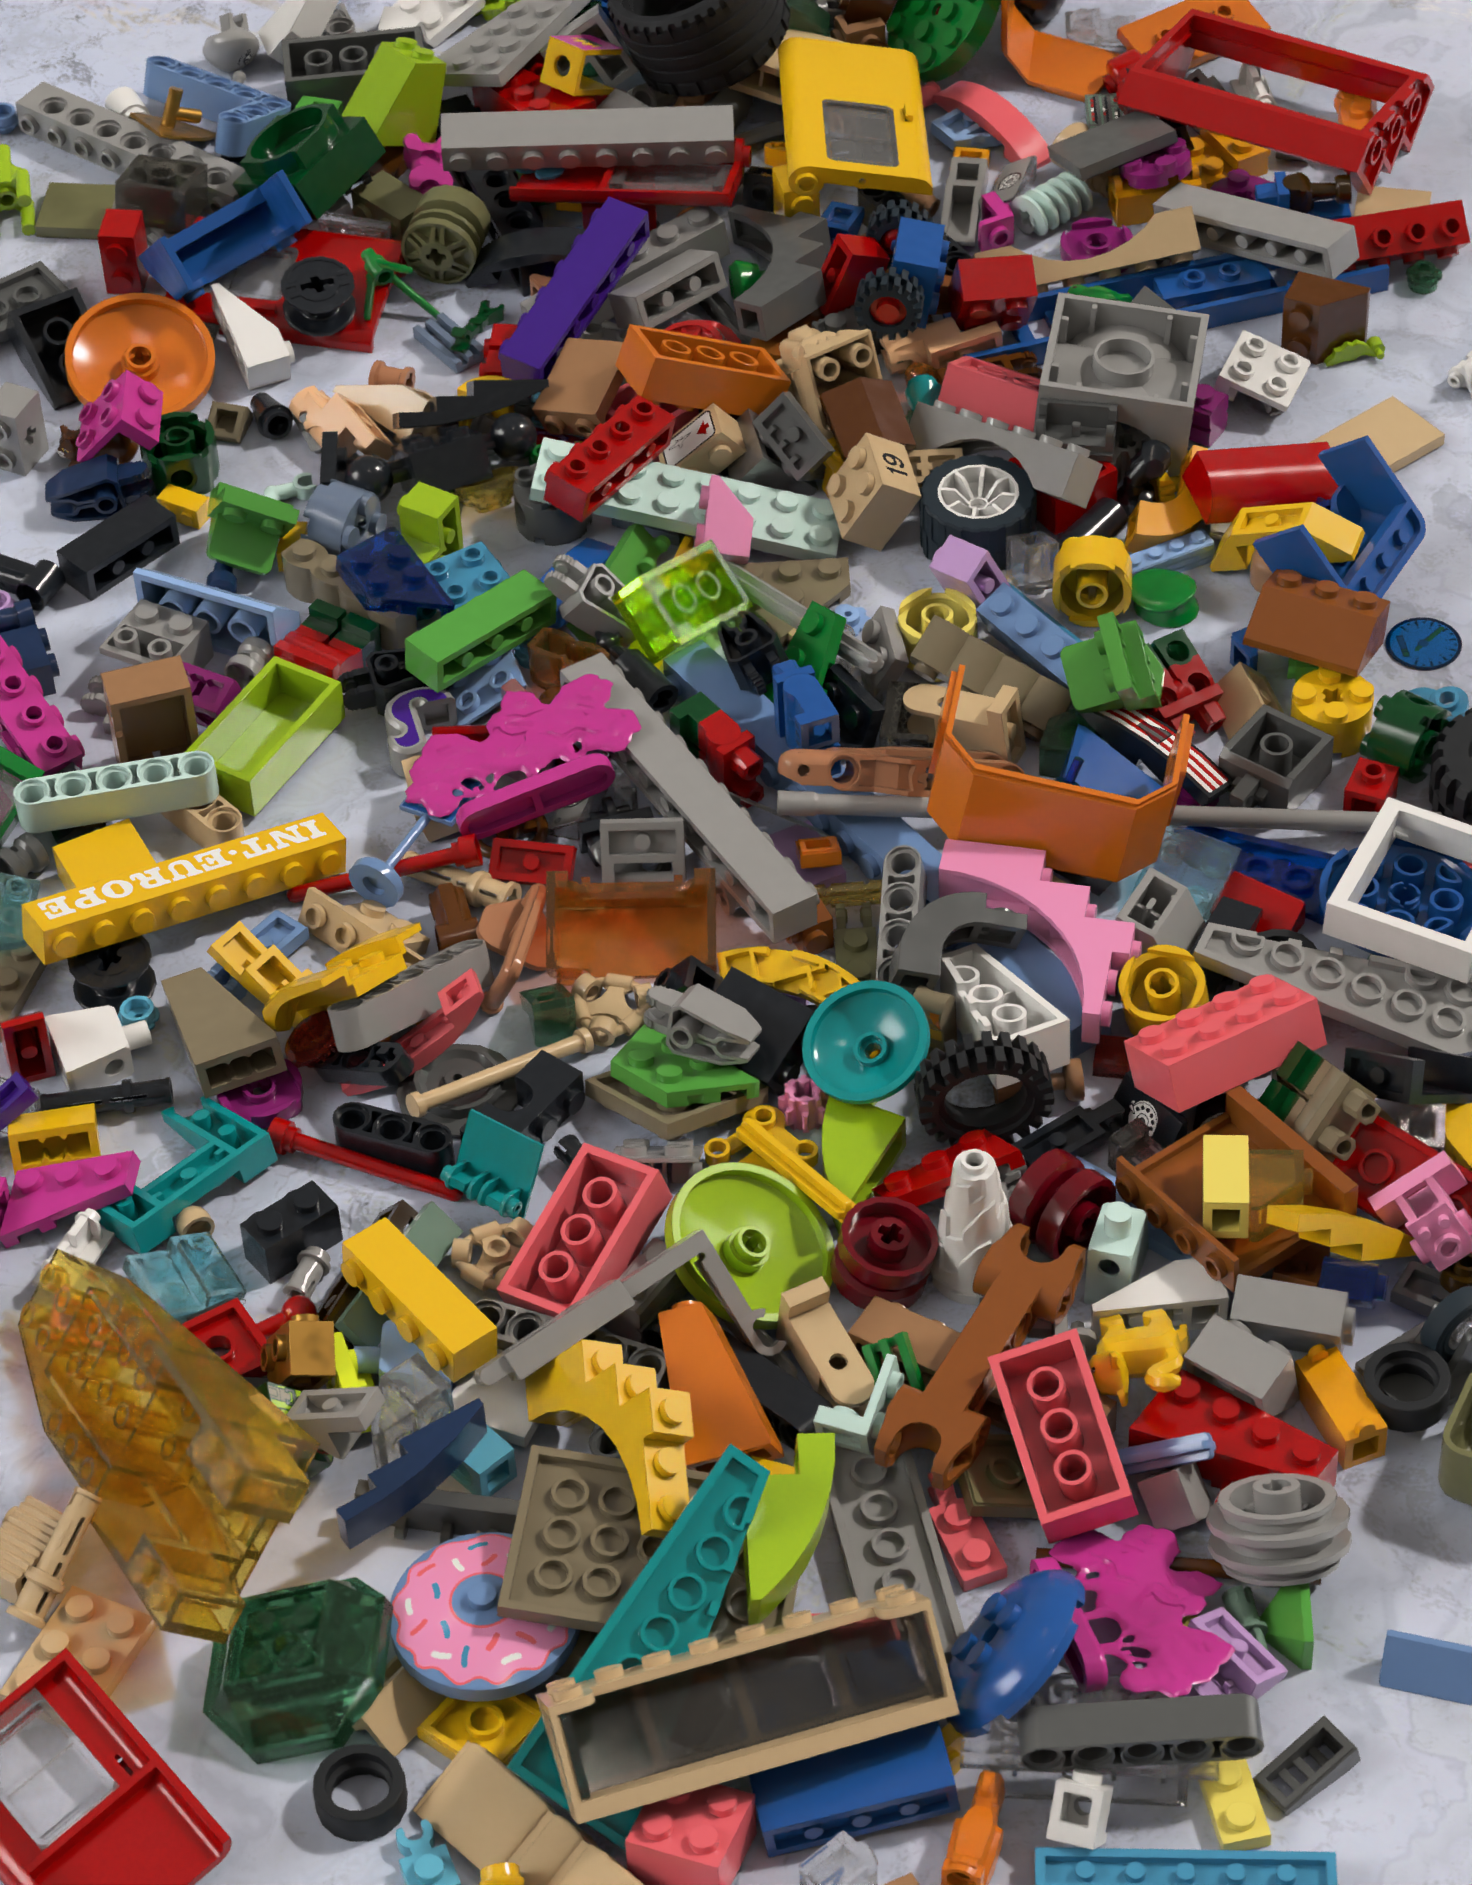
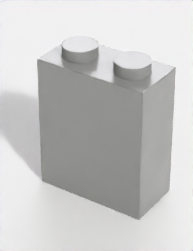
(1294, 1313)

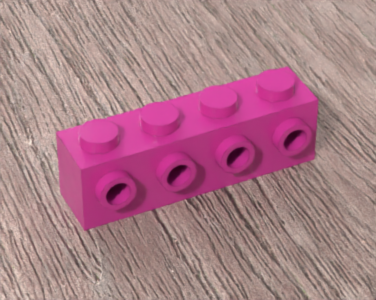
(28, 722)

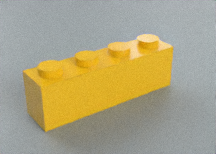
(419, 1300)

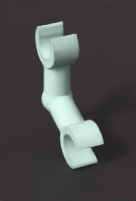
(301, 488)

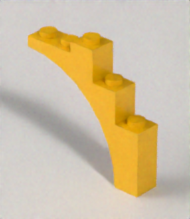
(636, 1415)

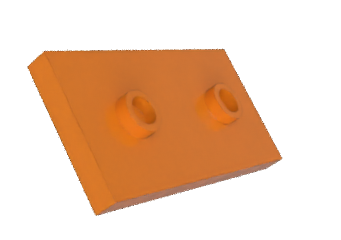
(1149, 30)

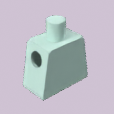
(1118, 1237)

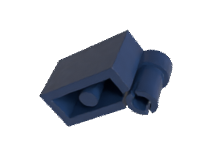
(20, 630)

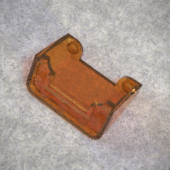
(629, 925)

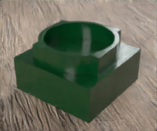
(315, 150)

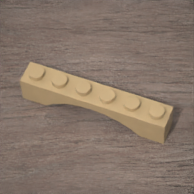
(1164, 237)

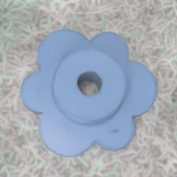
(855, 616)

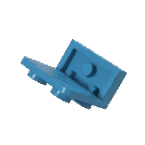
(467, 573)

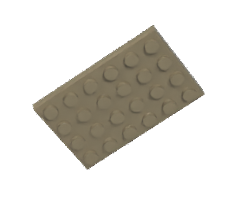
(583, 1547)

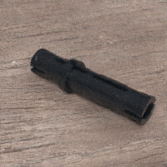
(115, 1097)

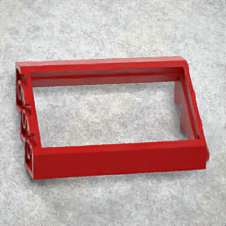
(1159, 89)

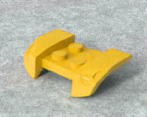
(345, 977)

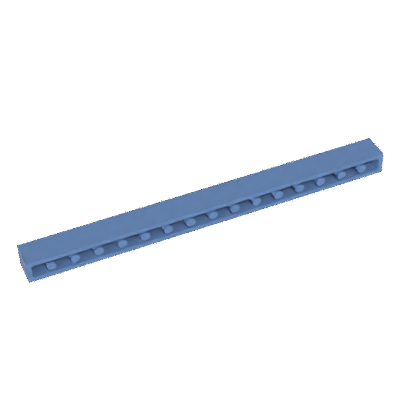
(864, 837)

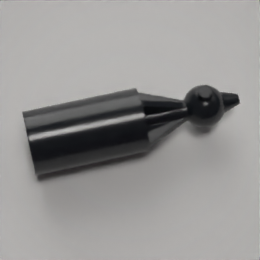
(640, 672)

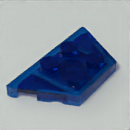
(391, 576)

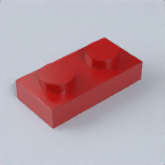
(529, 860)

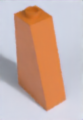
(720, 1394)

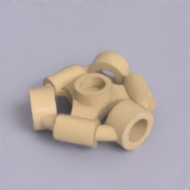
(604, 1013)
(496, 1252)

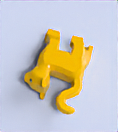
(1139, 1352)

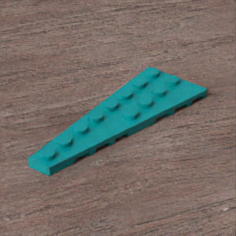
(664, 1607)

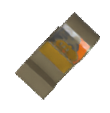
(941, 1015)

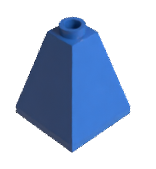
(1106, 768)

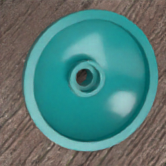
(854, 1025)

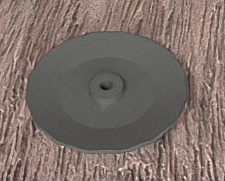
(452, 1065)

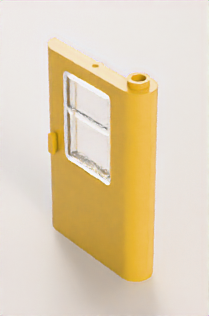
(849, 115)

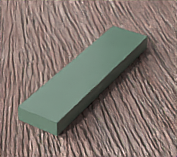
(429, 1232)

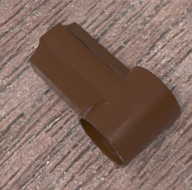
(451, 916)

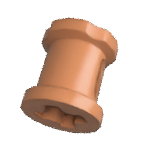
(386, 375)

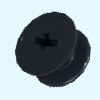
(318, 296)
(113, 974)

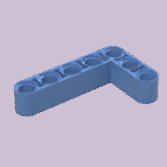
(235, 107)

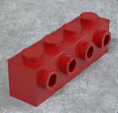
(1409, 234)
(608, 458)

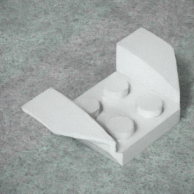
(436, 17)

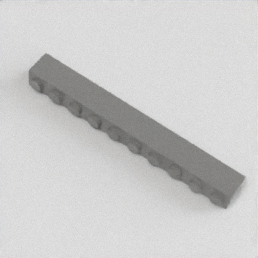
(713, 823)

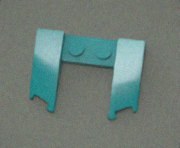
(224, 1148)

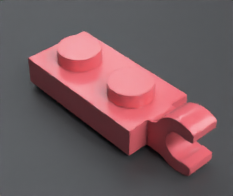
(965, 1540)

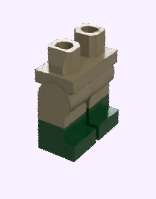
(1334, 1104)

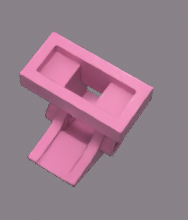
(1434, 1222)

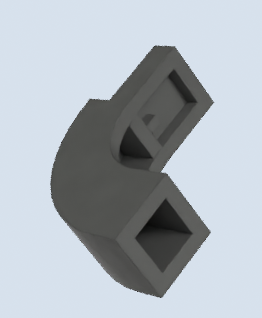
(948, 922)

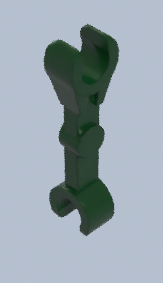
(485, 317)

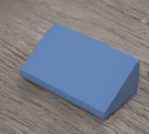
(1427, 1667)

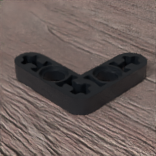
(345, 1067)

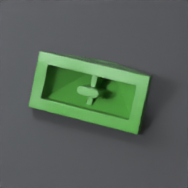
(1291, 1624)

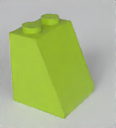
(400, 92)

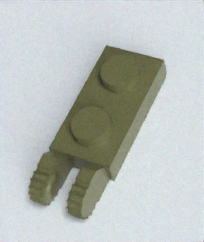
(856, 946)

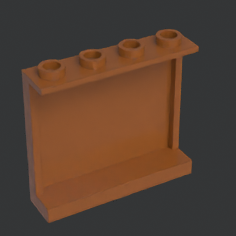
(1172, 1191)

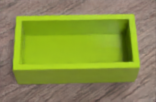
(270, 731)

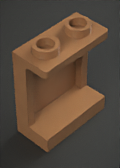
(580, 387)

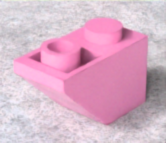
(725, 522)

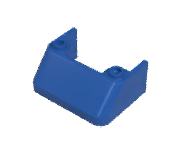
(227, 239)
(1369, 498)

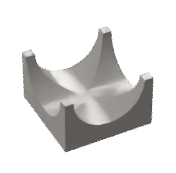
(1128, 357)

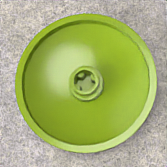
(760, 1229)

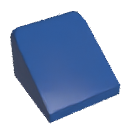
(1242, 653)

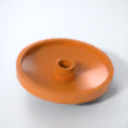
(150, 339)

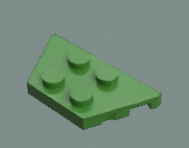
(674, 1079)

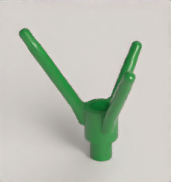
(381, 273)

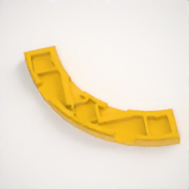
(789, 972)

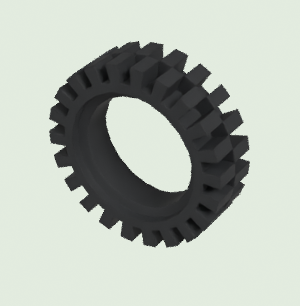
(978, 1059)

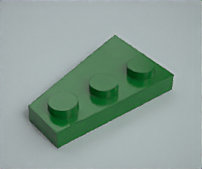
(815, 642)

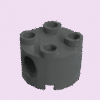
(543, 519)

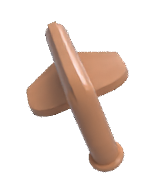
(517, 933)

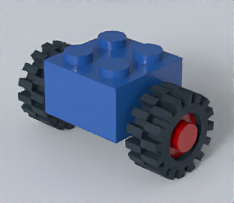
(916, 271)

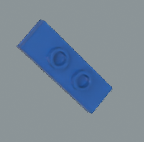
(1212, 282)

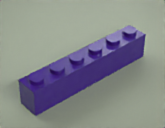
(576, 290)

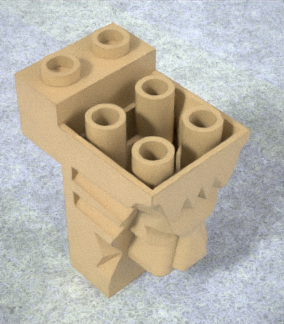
(823, 361)

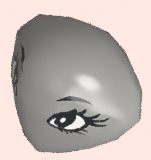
(233, 46)

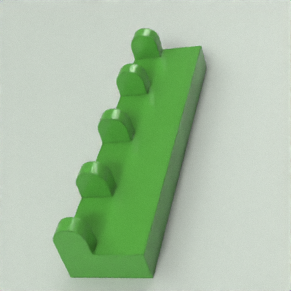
(631, 558)

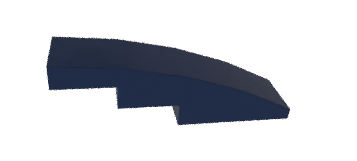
(424, 1464)

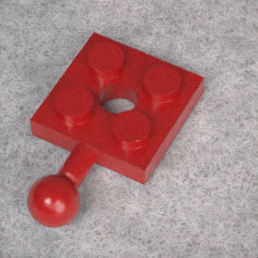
(234, 1329)

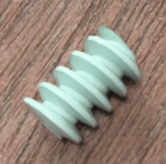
(1051, 203)

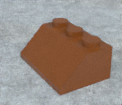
(1317, 622)

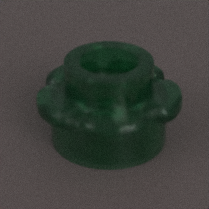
(1423, 277)

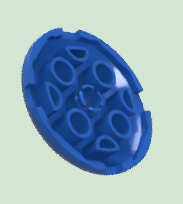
(1413, 887)
(1012, 1648)

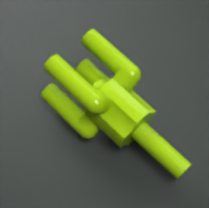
(16, 191)

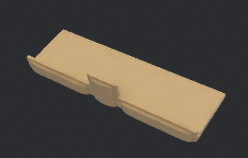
(502, 1819)

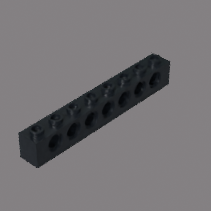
(493, 191)

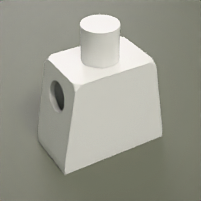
(94, 1046)

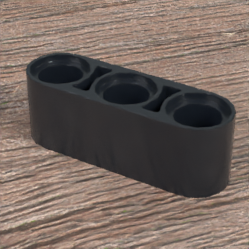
(394, 1137)

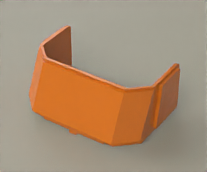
(1049, 60)
(1077, 826)

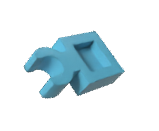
(423, 1861)

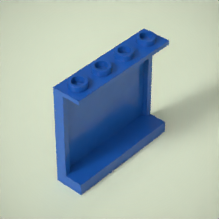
(855, 1790)

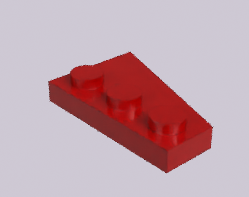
(933, 1175)

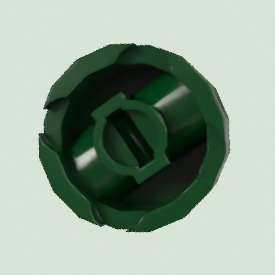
(184, 454)
(1405, 733)

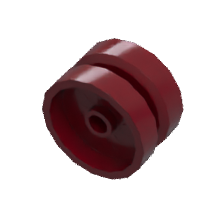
(1059, 1202)
(884, 1252)

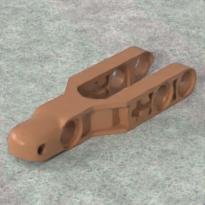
(874, 769)

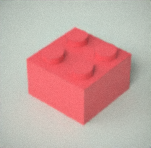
(692, 1837)

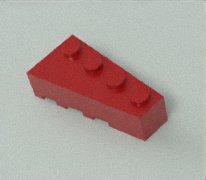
(527, 93)
(1244, 1435)

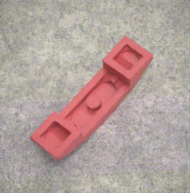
(997, 118)
(440, 1030)

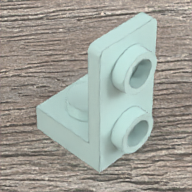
(849, 1427)

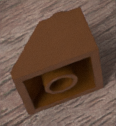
(1323, 315)

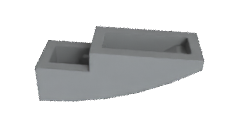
(963, 199)

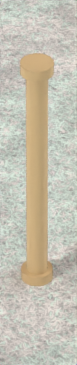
(419, 1103)

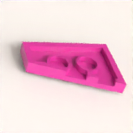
(59, 1189)

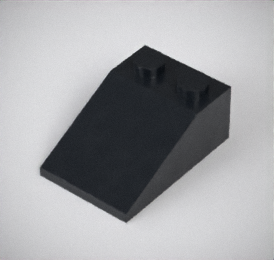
(40, 339)

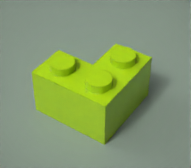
(430, 522)

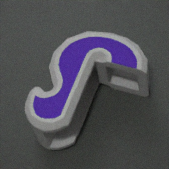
(410, 714)

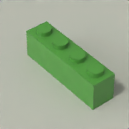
(480, 631)

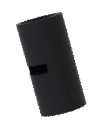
(1103, 519)

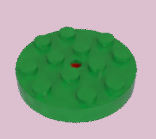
(941, 32)

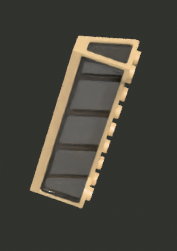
(747, 1702)

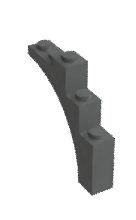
(794, 277)

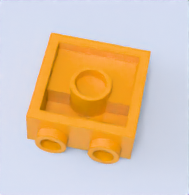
(1219, 155)

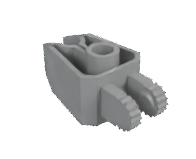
(587, 597)
(702, 1025)

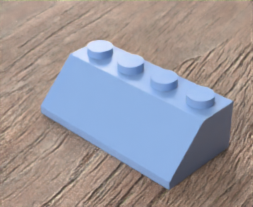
(229, 614)

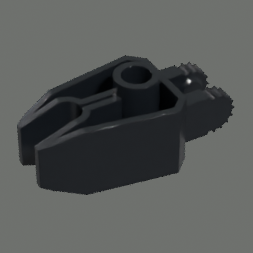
(751, 651)
(378, 681)

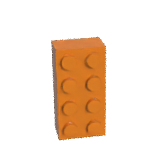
(699, 371)

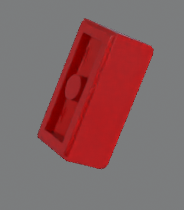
(1279, 908)

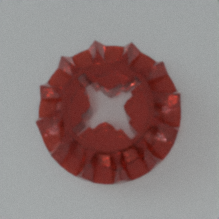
(299, 1046)

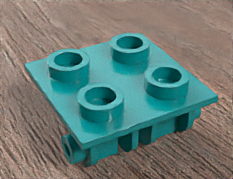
(495, 1166)

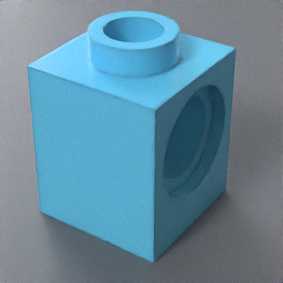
(488, 1466)

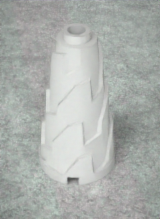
(969, 1224)

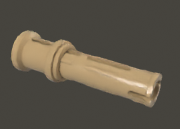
(476, 886)
(46, 1578)

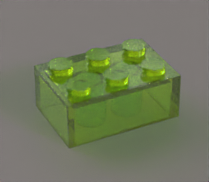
(681, 601)

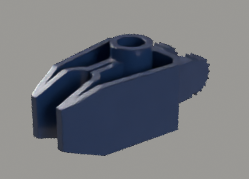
(97, 488)

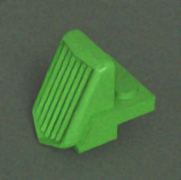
(246, 528)
(1113, 669)

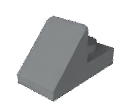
(337, 1415)

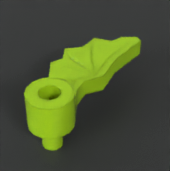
(1352, 350)

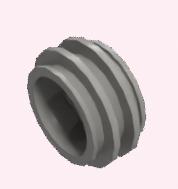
(1279, 1529)

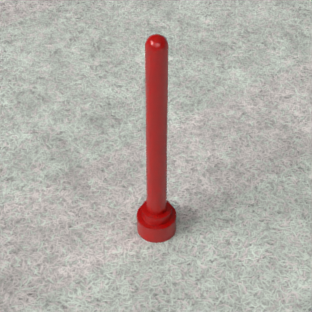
(464, 853)
(289, 1138)

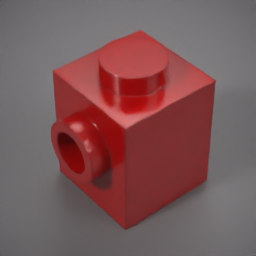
(1370, 786)

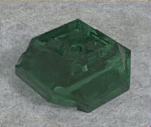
(299, 1668)

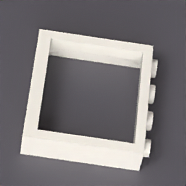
(1387, 933)

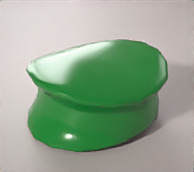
(1164, 597)

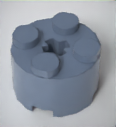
(342, 516)

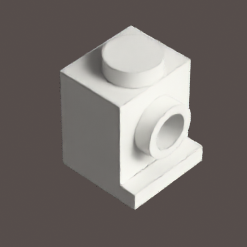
(1068, 1821)

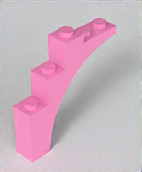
(1057, 914)

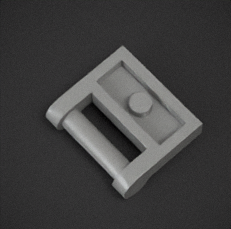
(642, 842)

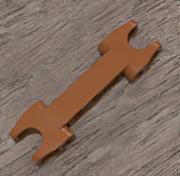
(947, 1411)

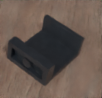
(1419, 1078)

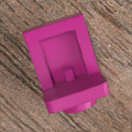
(996, 223)

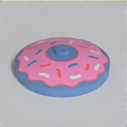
(450, 1627)

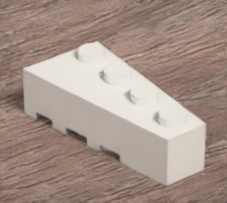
(996, 1001)

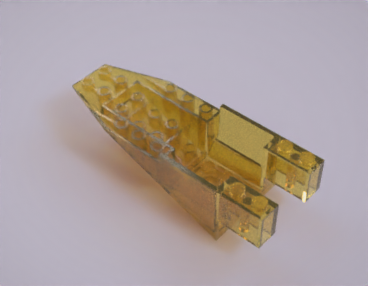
(168, 1438)

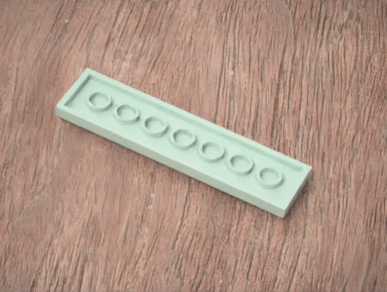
(670, 498)

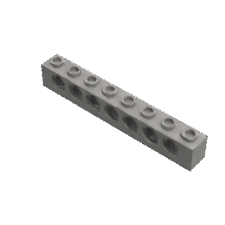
(114, 139)

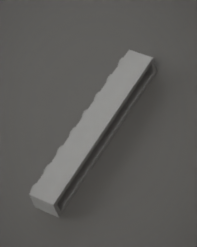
(587, 138)

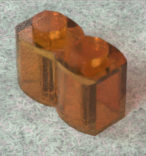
(554, 651)

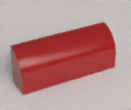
(1256, 476)

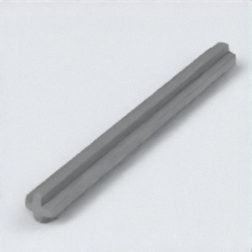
(792, 613)

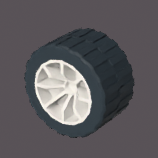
(977, 502)

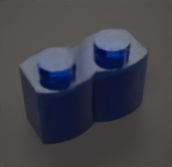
(1358, 1278)

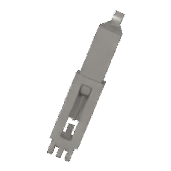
(616, 1297)

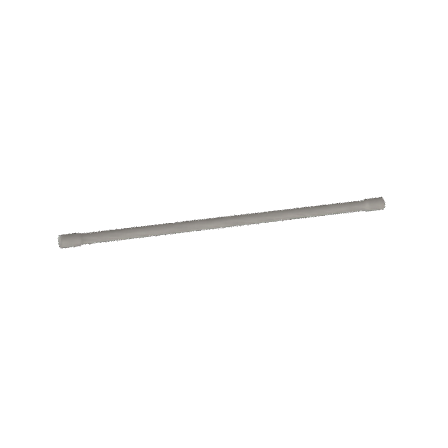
(812, 803)

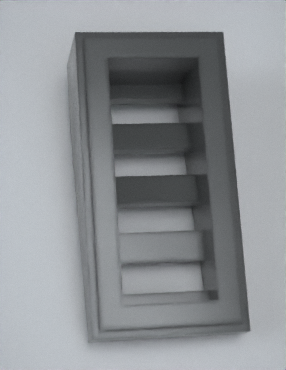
(1307, 1744)

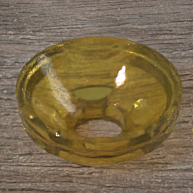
(489, 493)

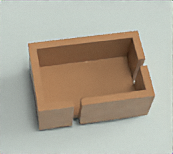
(150, 709)

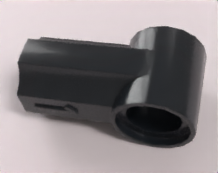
(31, 582)

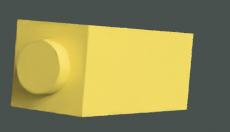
(1226, 1185)

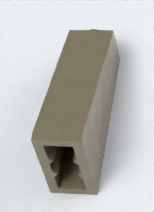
(220, 1033)

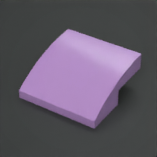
(1249, 1669)

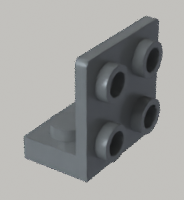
(794, 438)

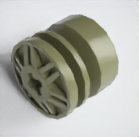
(446, 234)

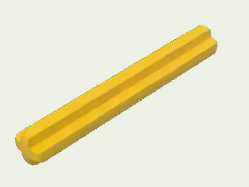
(794, 1169)

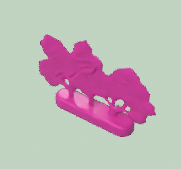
(525, 739)
(1146, 1603)

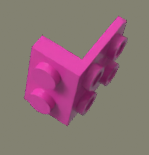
(125, 407)

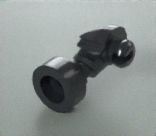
(1146, 465)

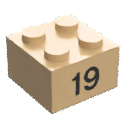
(873, 491)

